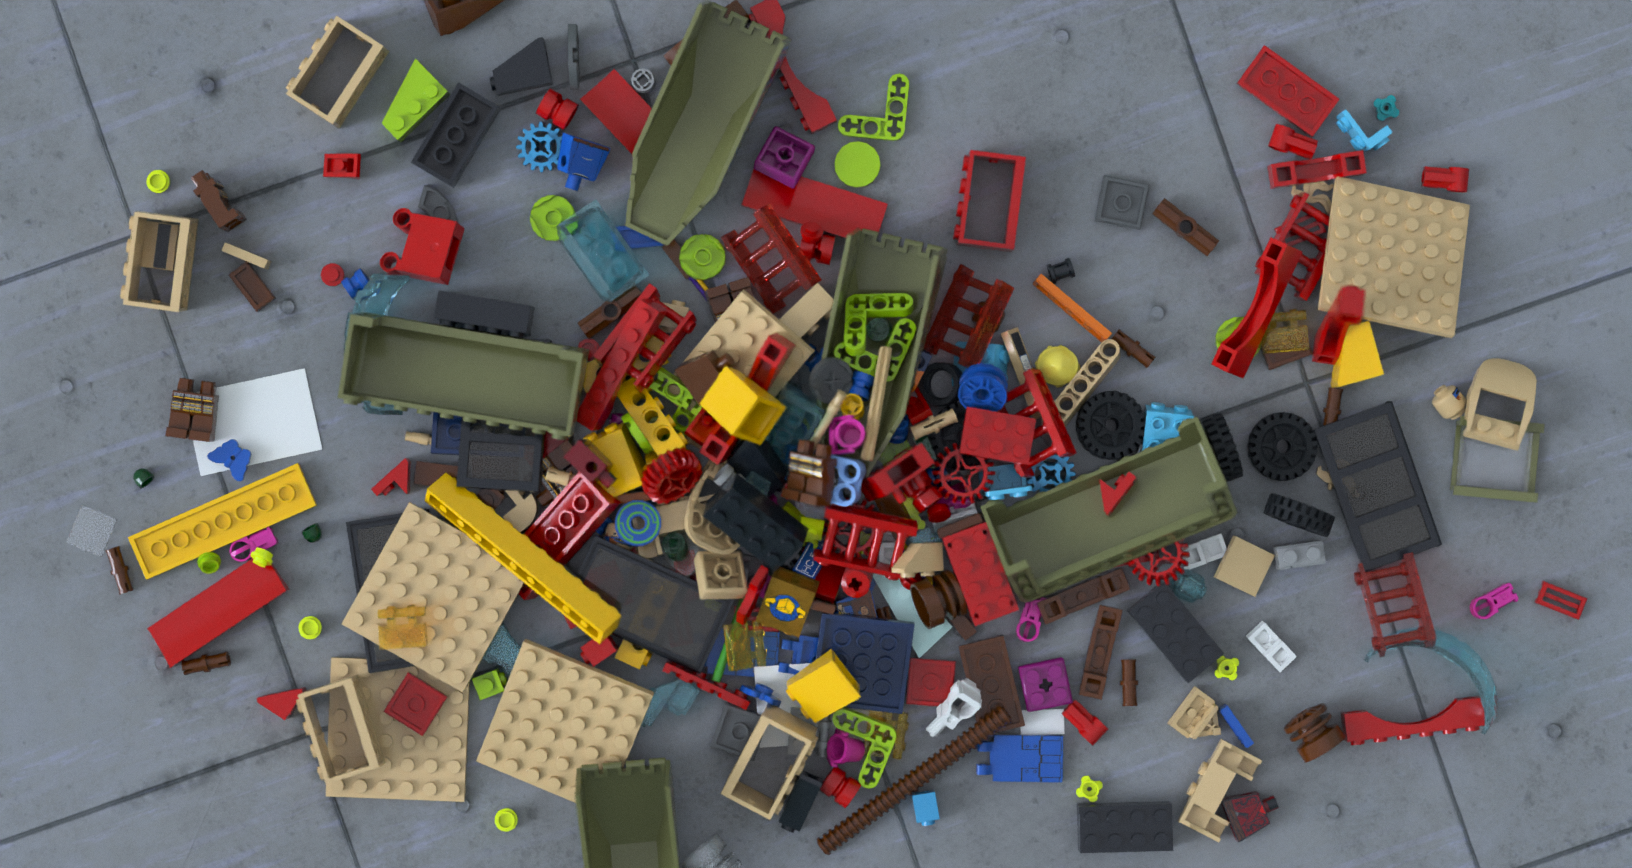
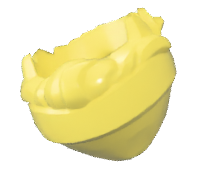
(1057, 365)

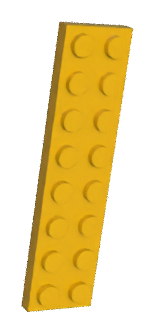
(222, 521)

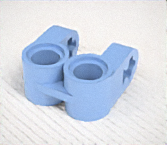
(846, 481)

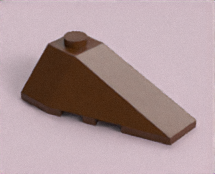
(456, 14)

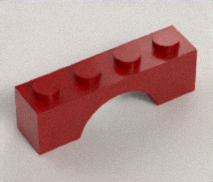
(1316, 170)

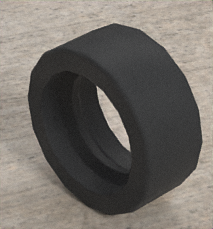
(925, 383)

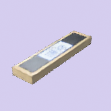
(1019, 360)

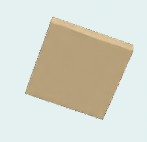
(1244, 566)

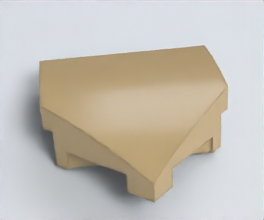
(1196, 716)

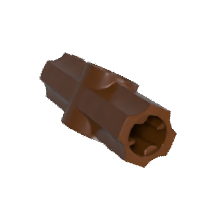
(1198, 236)
(599, 320)

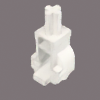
(950, 715)

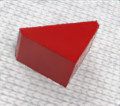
(282, 702)

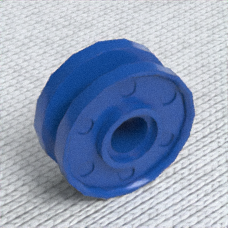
(983, 387)

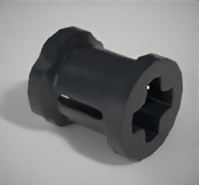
(1060, 271)

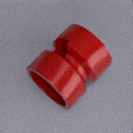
(557, 109)
(821, 250)
(927, 496)
(840, 786)

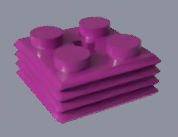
(780, 144)
(1054, 672)

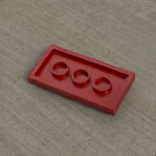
(1288, 91)

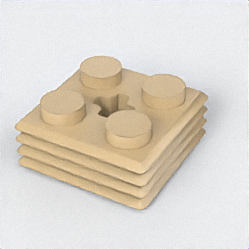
(732, 577)

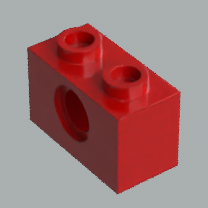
(595, 653)

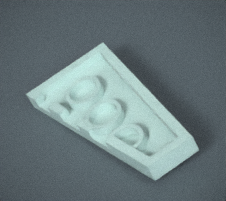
(904, 610)

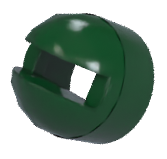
(143, 477)
(312, 533)

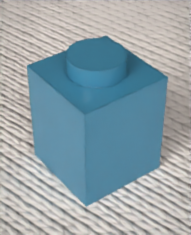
(925, 807)

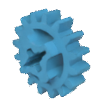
(533, 155)
(1058, 465)

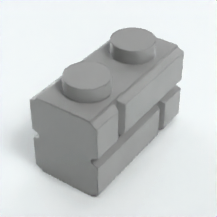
(1299, 554)

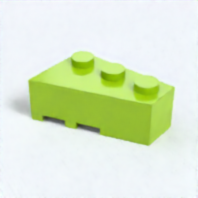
(414, 101)

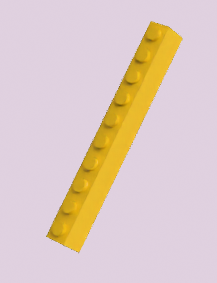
(523, 558)

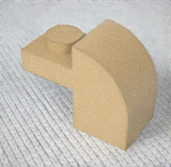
(524, 513)

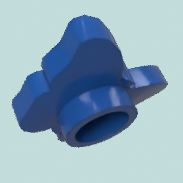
(224, 455)
(762, 692)

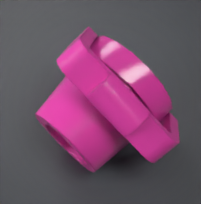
(848, 433)
(844, 749)

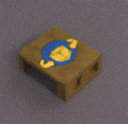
(787, 601)

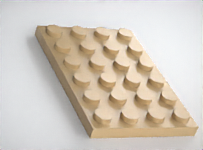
(742, 334)

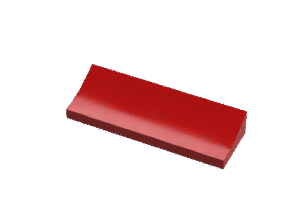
(618, 108)
(816, 202)
(570, 522)
(216, 610)

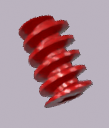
(856, 582)

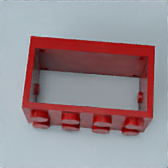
(1013, 205)
(980, 573)

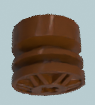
(938, 599)
(1315, 734)

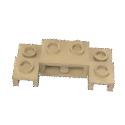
(672, 520)
(1212, 786)

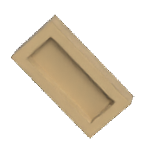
(245, 255)

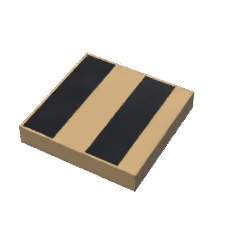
(160, 246)

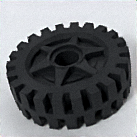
(1093, 430)
(948, 436)
(1222, 445)
(1300, 451)
(1299, 515)

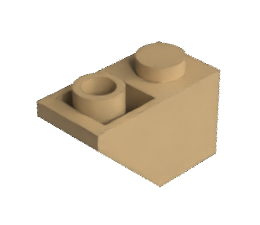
(922, 558)

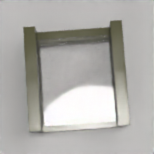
(1493, 470)

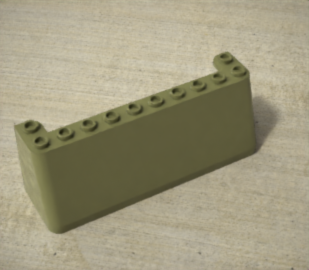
(463, 373)
(1068, 536)

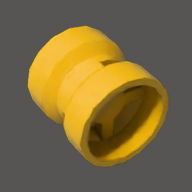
(852, 403)

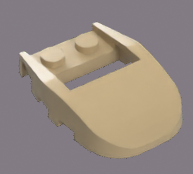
(1505, 379)
(699, 528)

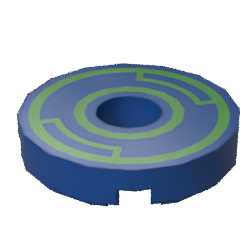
(639, 509)

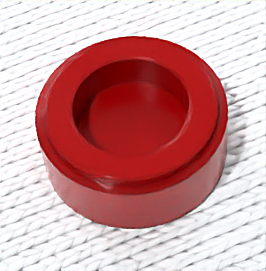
(938, 513)

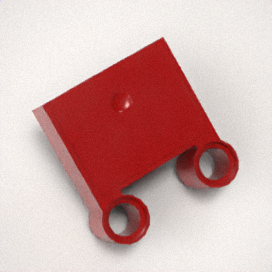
(428, 249)
(897, 473)

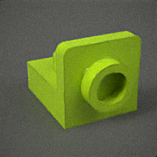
(490, 683)

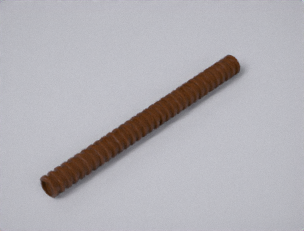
(914, 780)

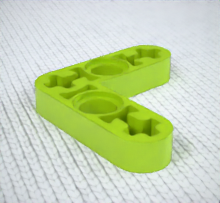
(882, 123)
(862, 313)
(874, 358)
(682, 399)
(877, 742)

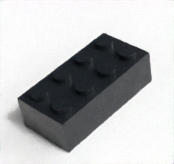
(456, 135)
(484, 312)
(755, 522)
(1175, 632)
(1124, 827)

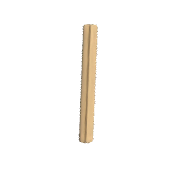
(876, 403)

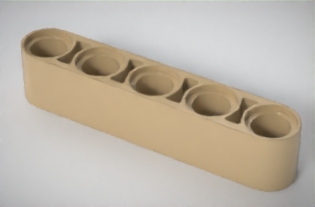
(1091, 380)

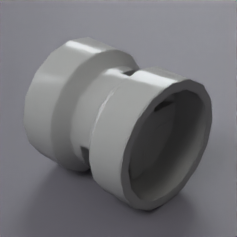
(645, 83)
(725, 475)

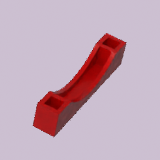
(814, 108)
(1276, 270)
(1345, 310)
(634, 336)
(763, 372)
(1460, 713)

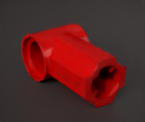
(1287, 140)
(1453, 179)
(1089, 726)

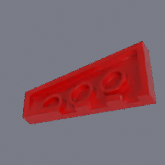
(737, 698)

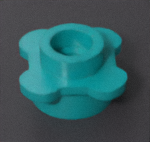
(1392, 111)

